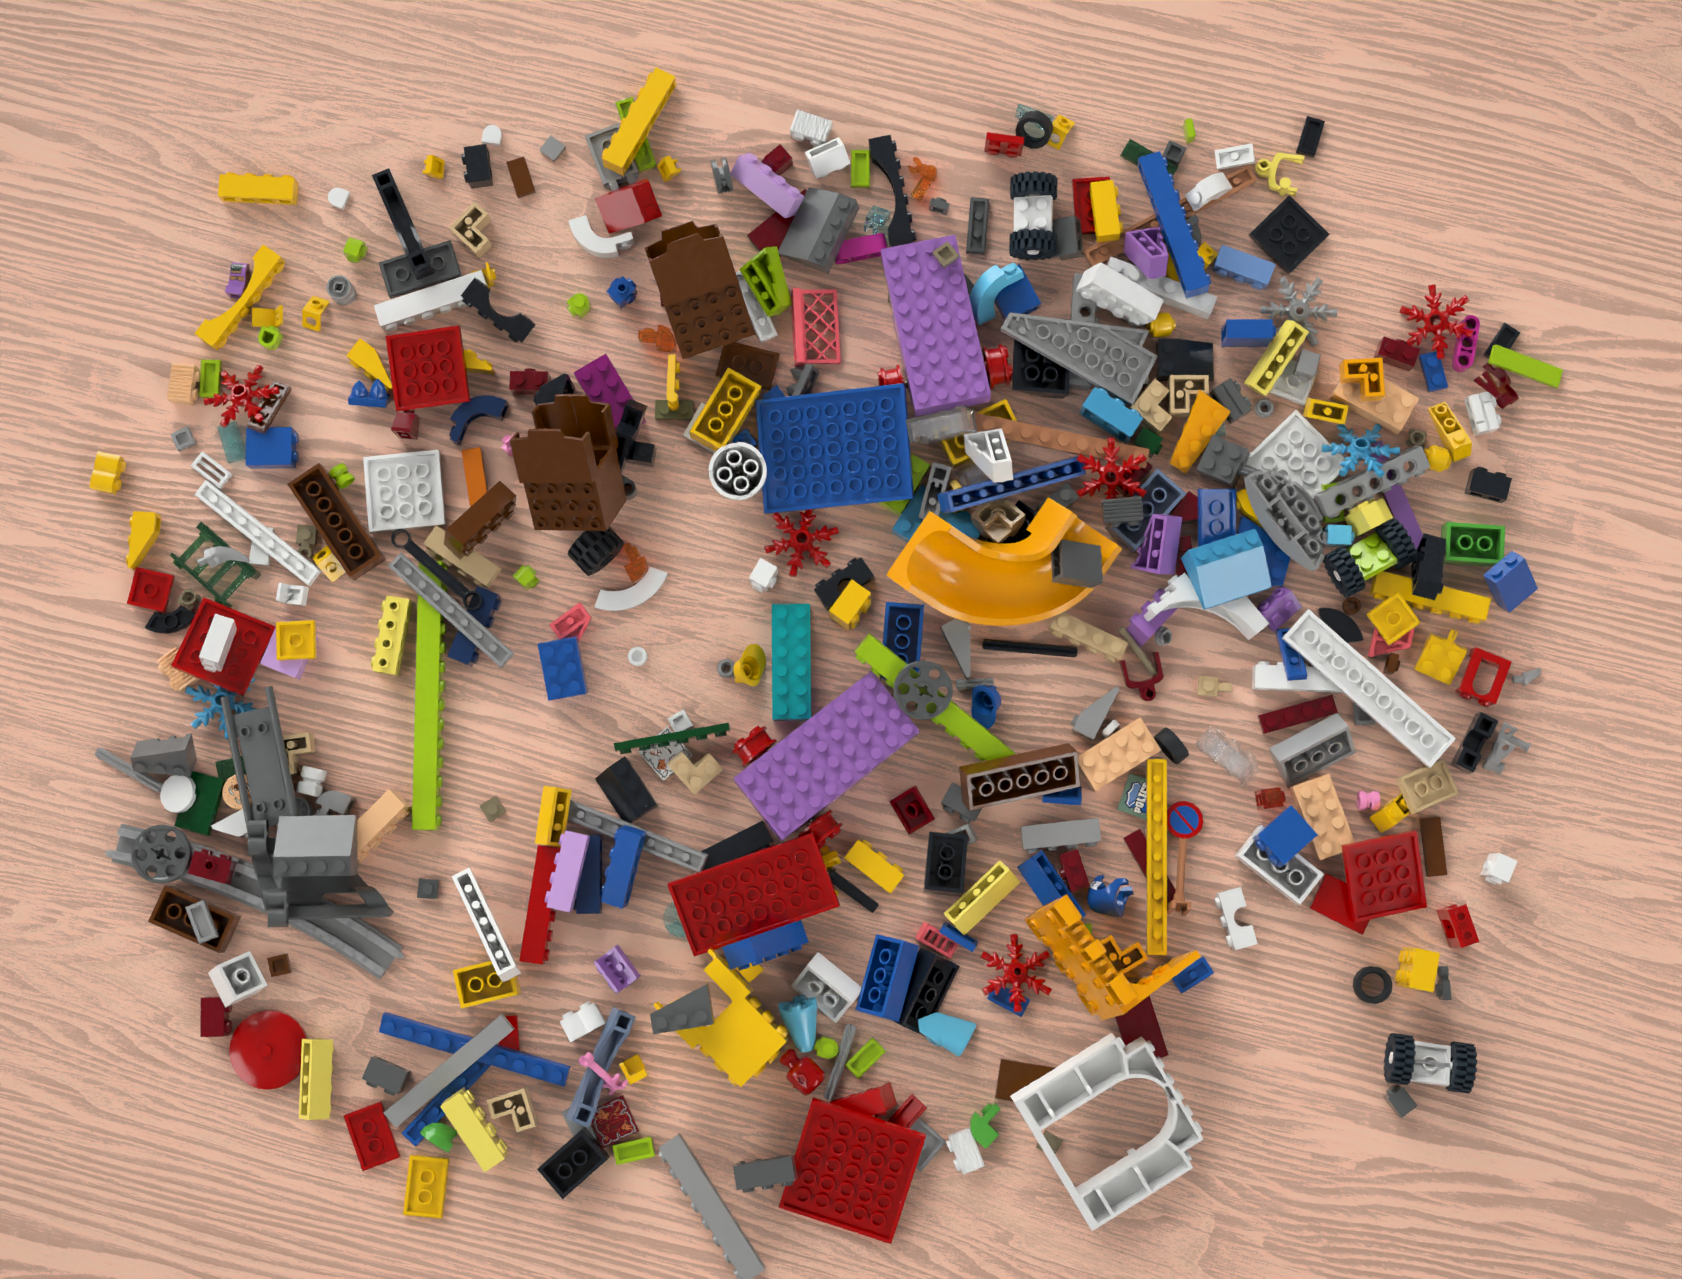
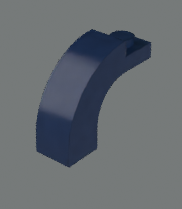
(469, 411)

